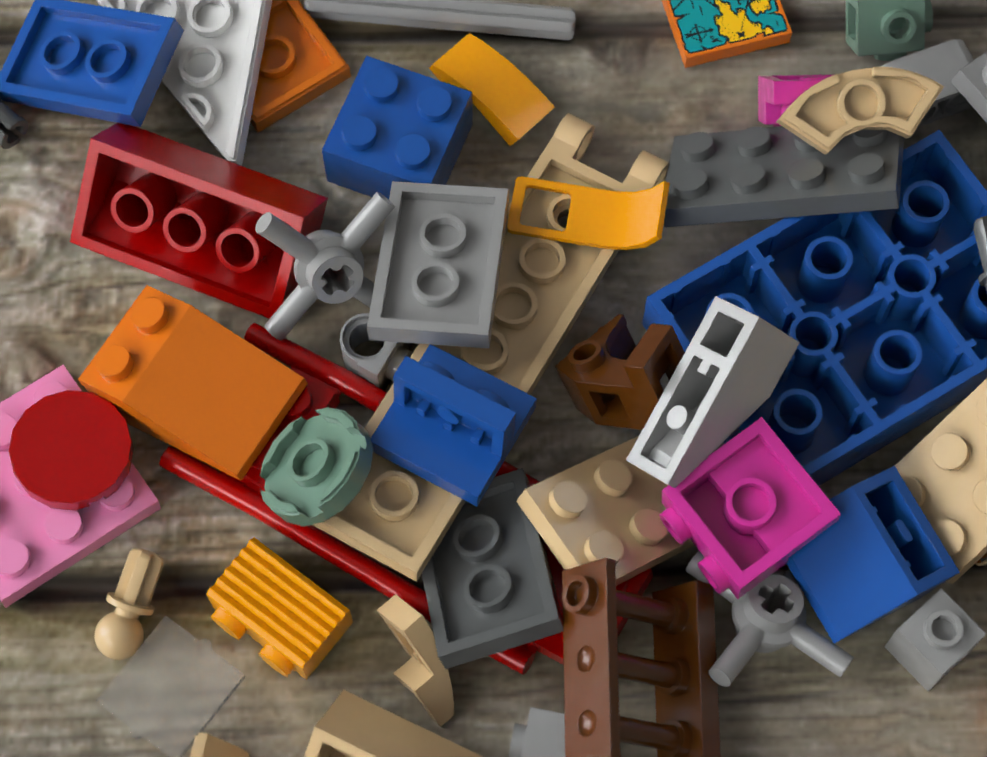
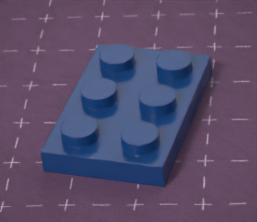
(89, 60)

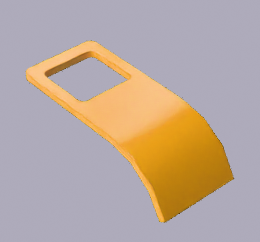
(597, 215)

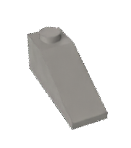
(713, 391)

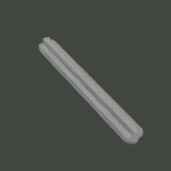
(456, 15)

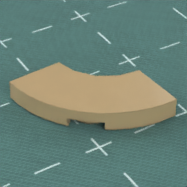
(860, 101)

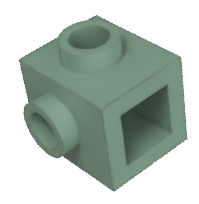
(887, 27)

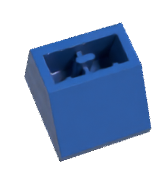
(872, 557)

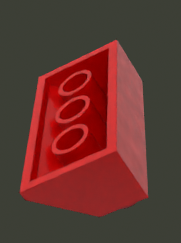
(190, 217)

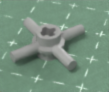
(325, 264)
(768, 620)

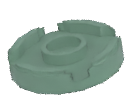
(316, 467)

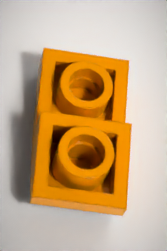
(497, 87)

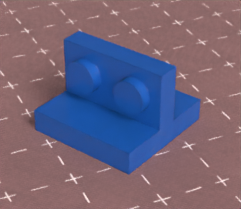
(451, 423)

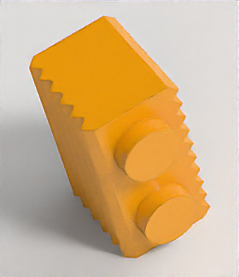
(278, 609)

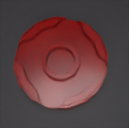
(71, 450)

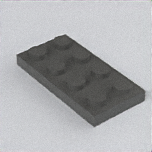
(778, 175)

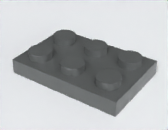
(491, 579)

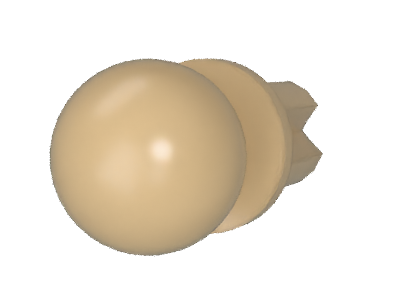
(120, 632)

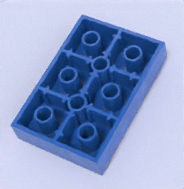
(878, 306)

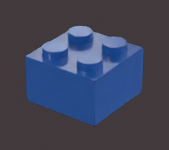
(396, 130)

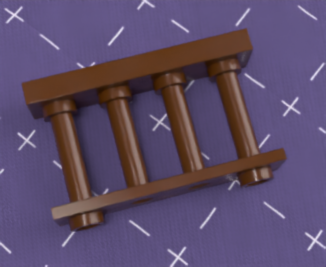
(680, 669)

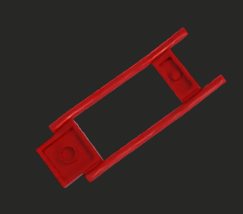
(325, 385)

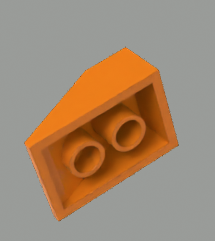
(192, 382)

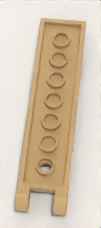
(537, 303)

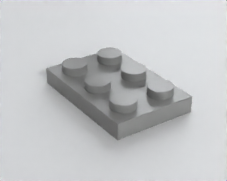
(439, 265)

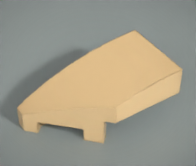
(424, 671)

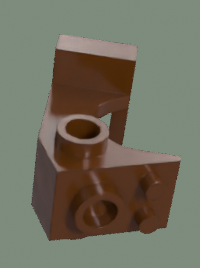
(616, 379)

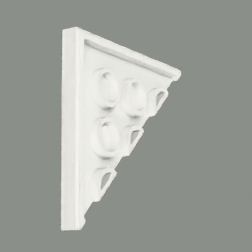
(214, 63)

